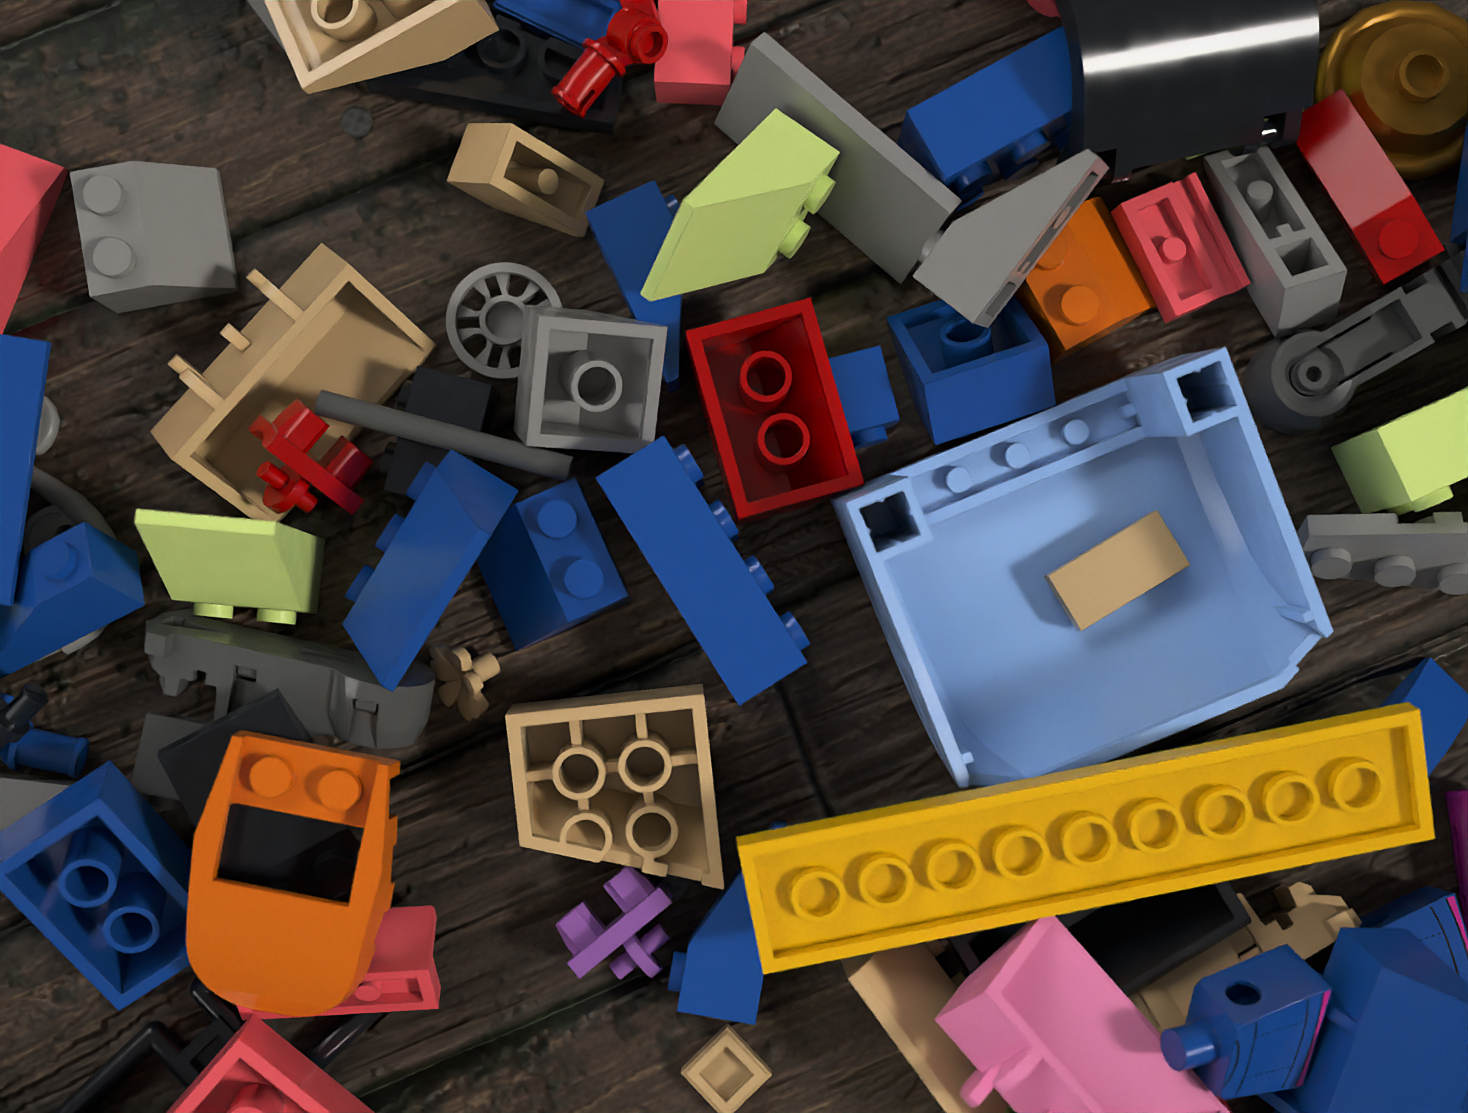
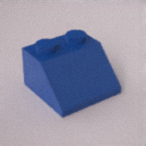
(969, 373)
(550, 565)

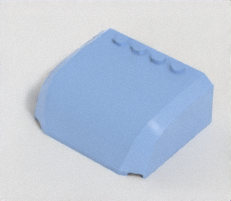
(969, 533)

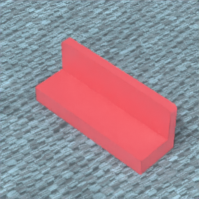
(400, 972)

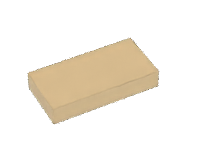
(1117, 570)

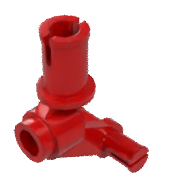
(631, 37)

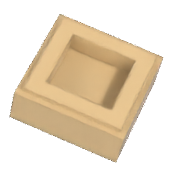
(726, 1071)

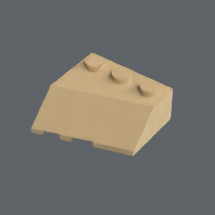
(618, 780)

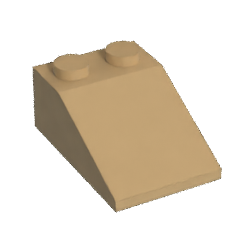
(365, 39)

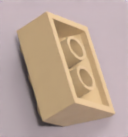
(906, 994)

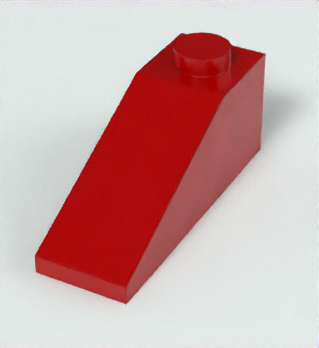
(1365, 189)

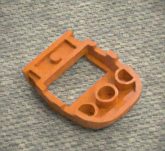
(277, 945)

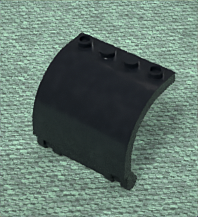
(1186, 77)

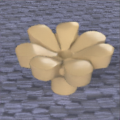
(463, 678)

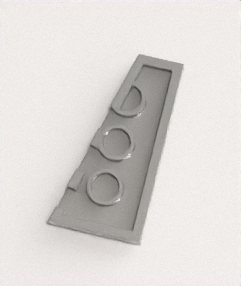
(1390, 553)

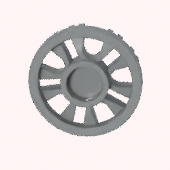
(499, 318)

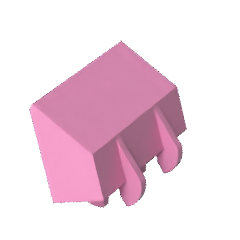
(1062, 1034)

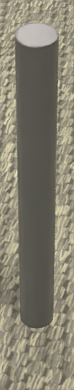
(444, 435)

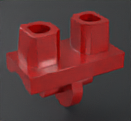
(290, 440)

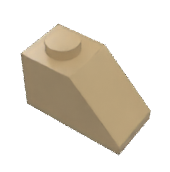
(524, 177)

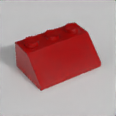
(772, 411)

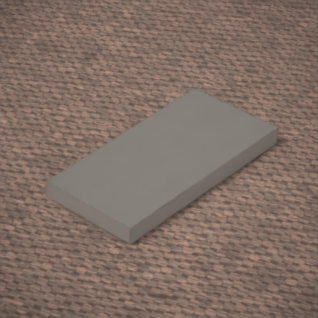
(880, 192)

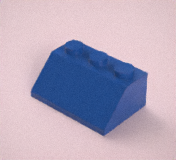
(423, 562)

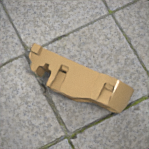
(1304, 923)

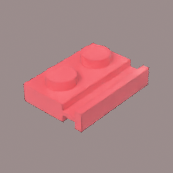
(1180, 247)

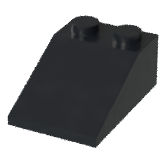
(262, 843)

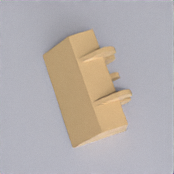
(311, 336)

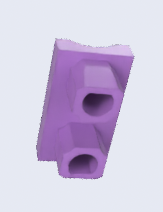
(593, 941)

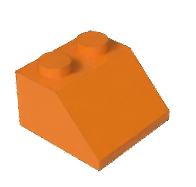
(1084, 283)

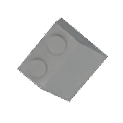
(153, 234)
(588, 380)

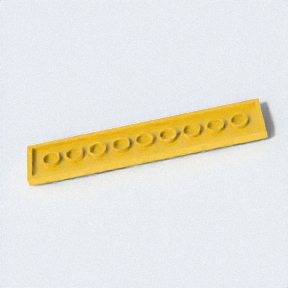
(1087, 837)

